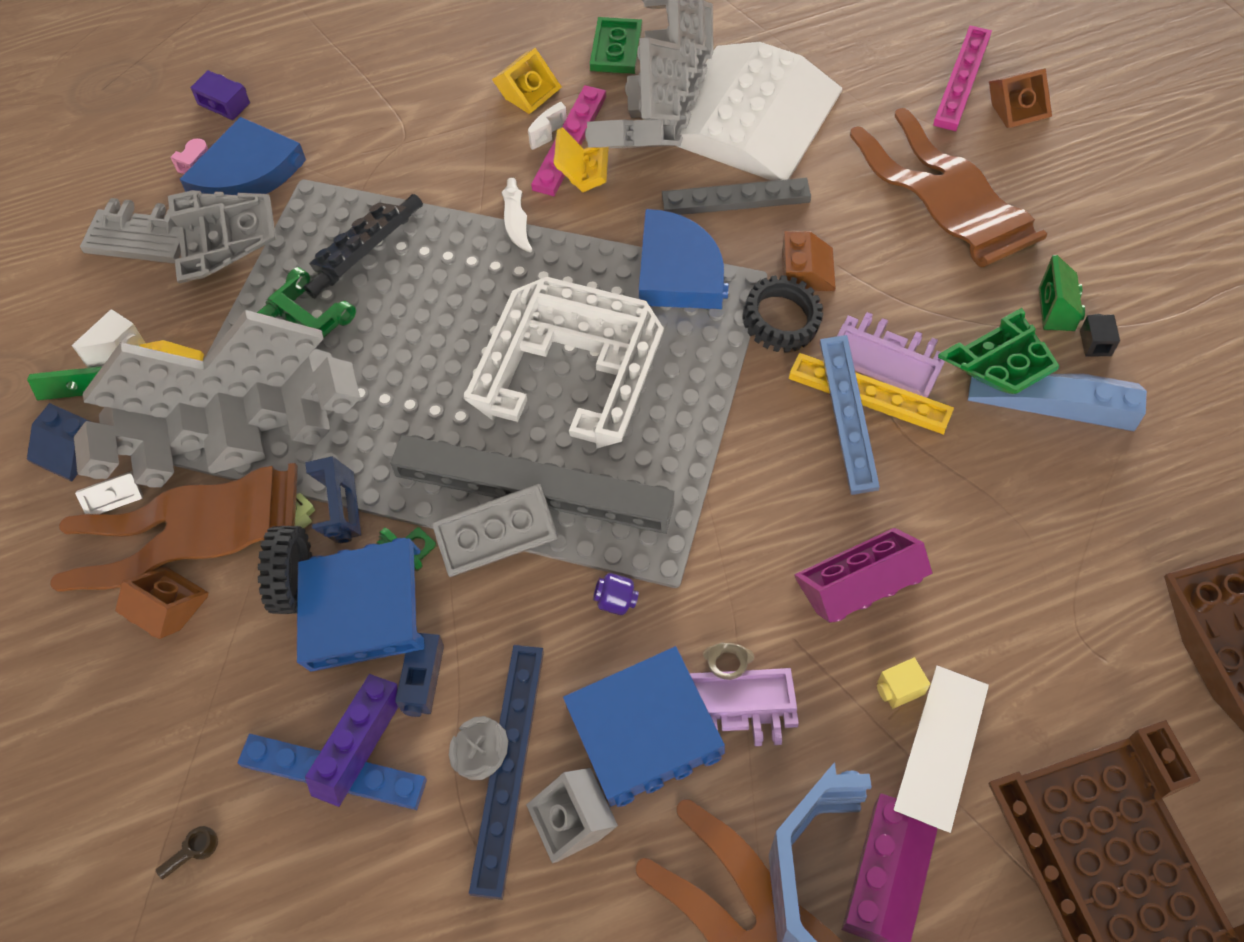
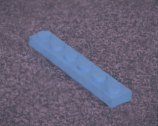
(849, 415)

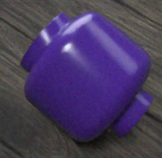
(615, 594)

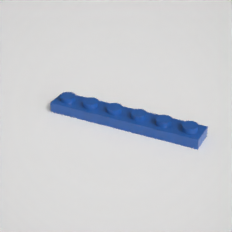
(295, 761)

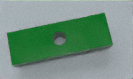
(61, 383)

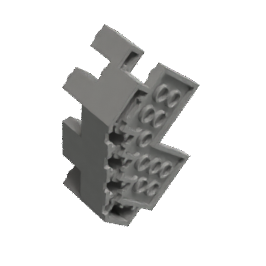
(667, 81)
(172, 404)

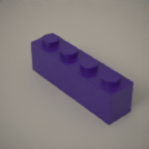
(352, 740)

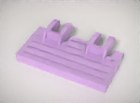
(889, 359)
(753, 695)

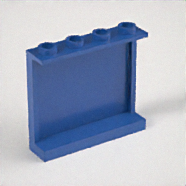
(357, 605)
(644, 727)

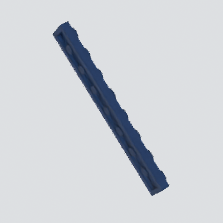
(505, 783)

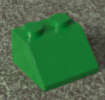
(1060, 297)

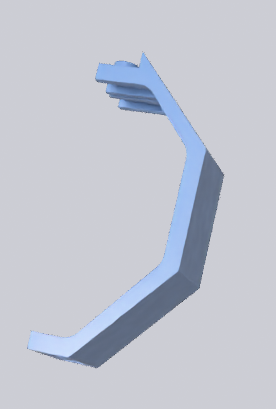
(829, 795)

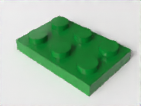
(616, 45)

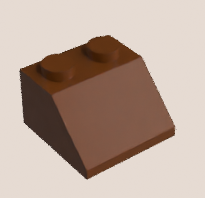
(1021, 97)
(808, 260)
(159, 601)

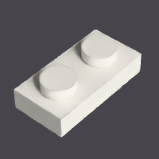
(109, 494)

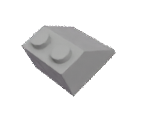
(571, 814)

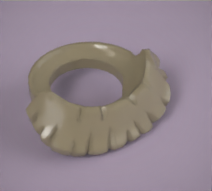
(714, 652)

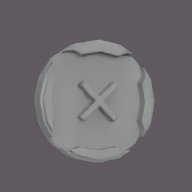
(478, 748)

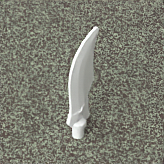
(514, 216)

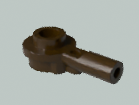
(199, 844)

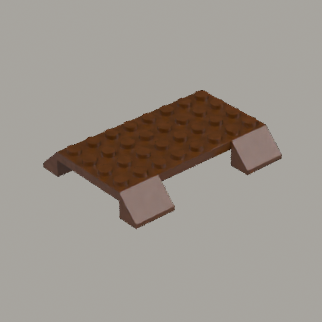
(1111, 848)

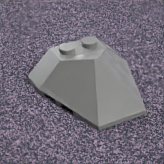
(218, 229)

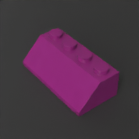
(864, 574)
(889, 875)

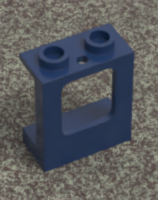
(333, 475)

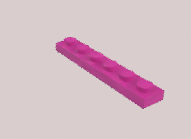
(962, 78)
(584, 110)

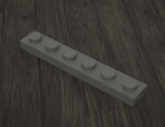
(737, 196)

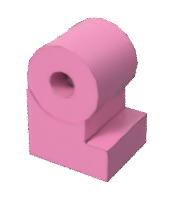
(193, 151)

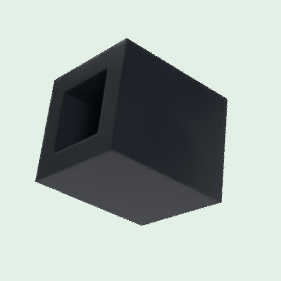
(1099, 335)

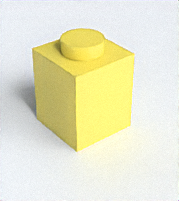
(902, 683)

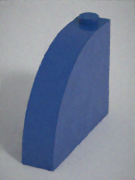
(245, 161)
(680, 264)

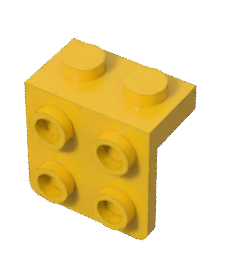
(583, 167)

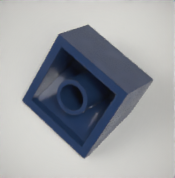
(53, 441)

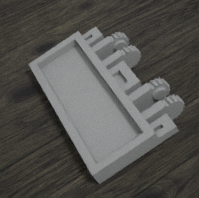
(136, 237)

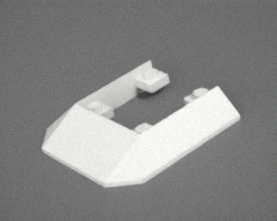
(580, 317)

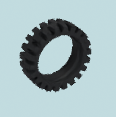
(791, 291)
(279, 567)

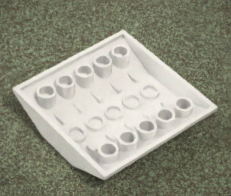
(758, 109)

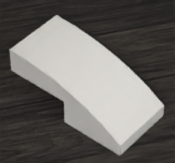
(541, 129)

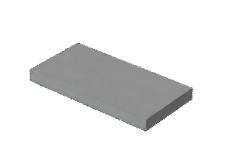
(495, 530)

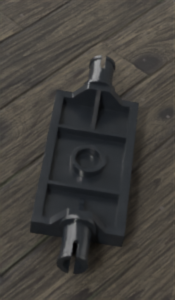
(357, 242)

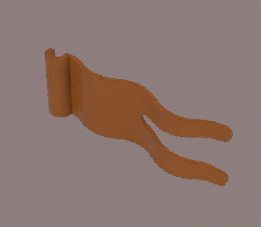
(958, 199)
(199, 521)
(747, 872)

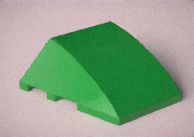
(1006, 357)

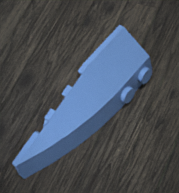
(1074, 398)

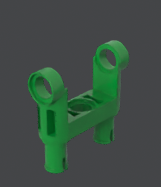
(282, 305)

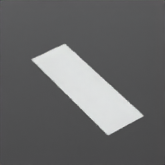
(942, 749)

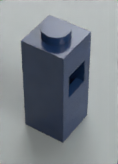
(420, 677)

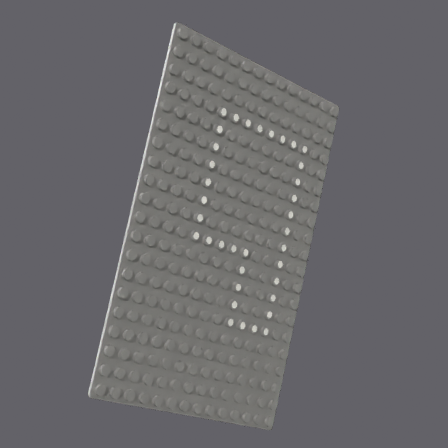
(418, 336)

